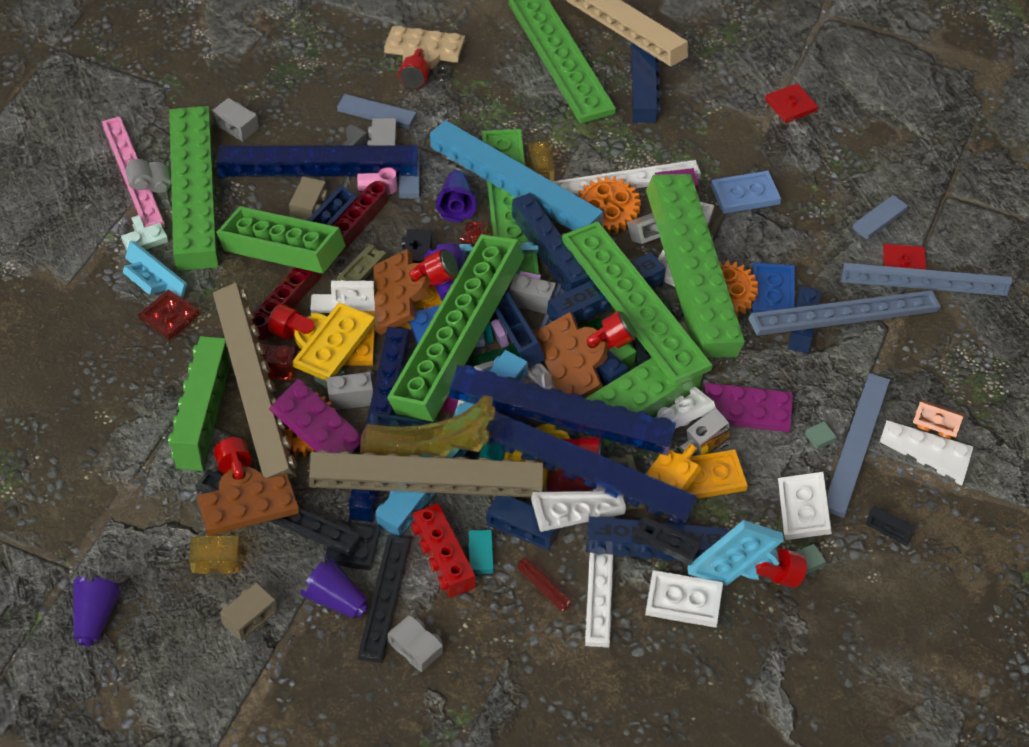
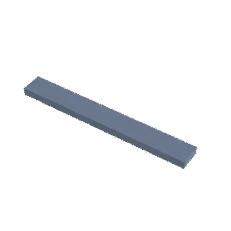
(926, 279)
(856, 444)

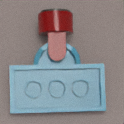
(750, 553)

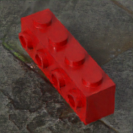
(443, 550)

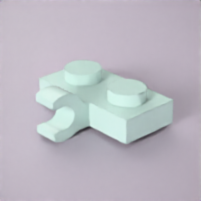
(145, 237)

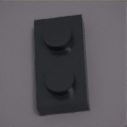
(890, 525)

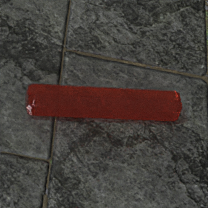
(544, 584)

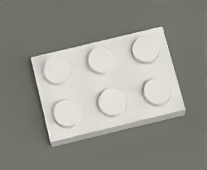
(804, 506)
(684, 598)

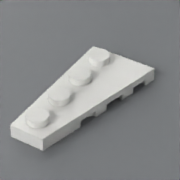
(687, 408)
(941, 453)
(571, 508)

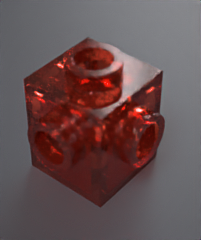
(473, 231)

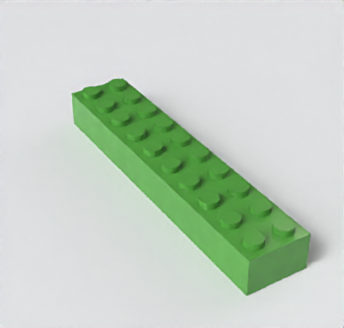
(193, 189)
(694, 265)
(456, 327)

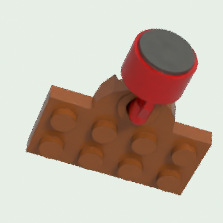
(402, 282)
(576, 353)
(243, 492)

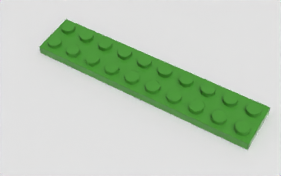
(563, 59)
(500, 201)
(631, 294)

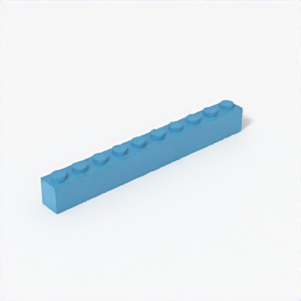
(513, 176)
(398, 510)

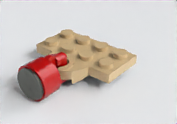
(422, 51)

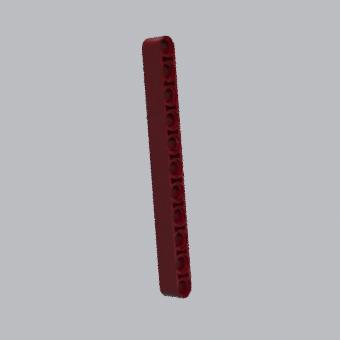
(299, 280)

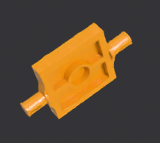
(676, 468)

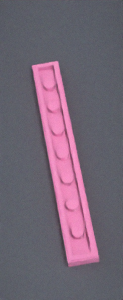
(123, 152)

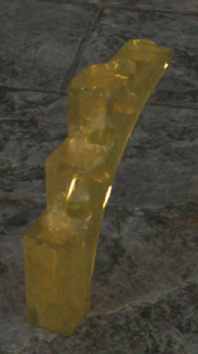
(435, 439)

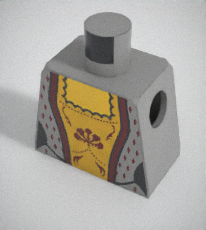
(708, 434)

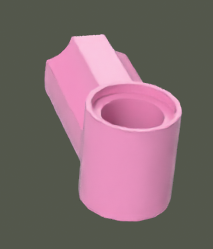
(386, 175)

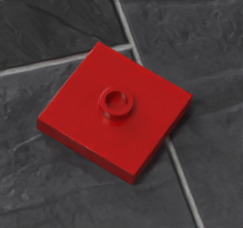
(791, 103)
(904, 256)

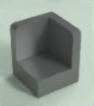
(355, 136)

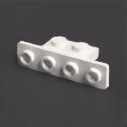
(351, 293)

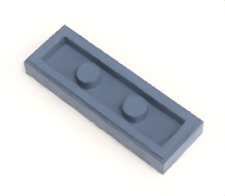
(409, 185)
(880, 217)

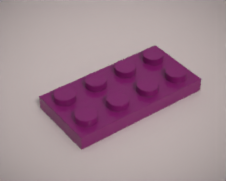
(752, 406)
(315, 420)

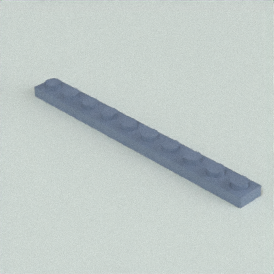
(843, 312)

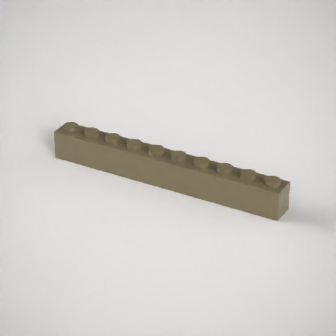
(253, 382)
(425, 474)

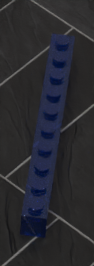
(316, 160)
(391, 364)
(564, 410)
(591, 468)

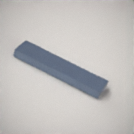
(370, 109)

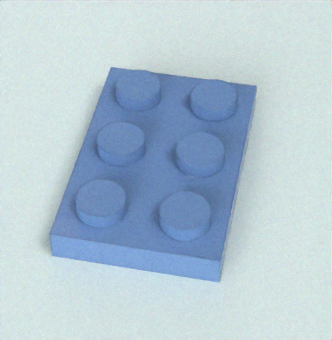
(745, 192)

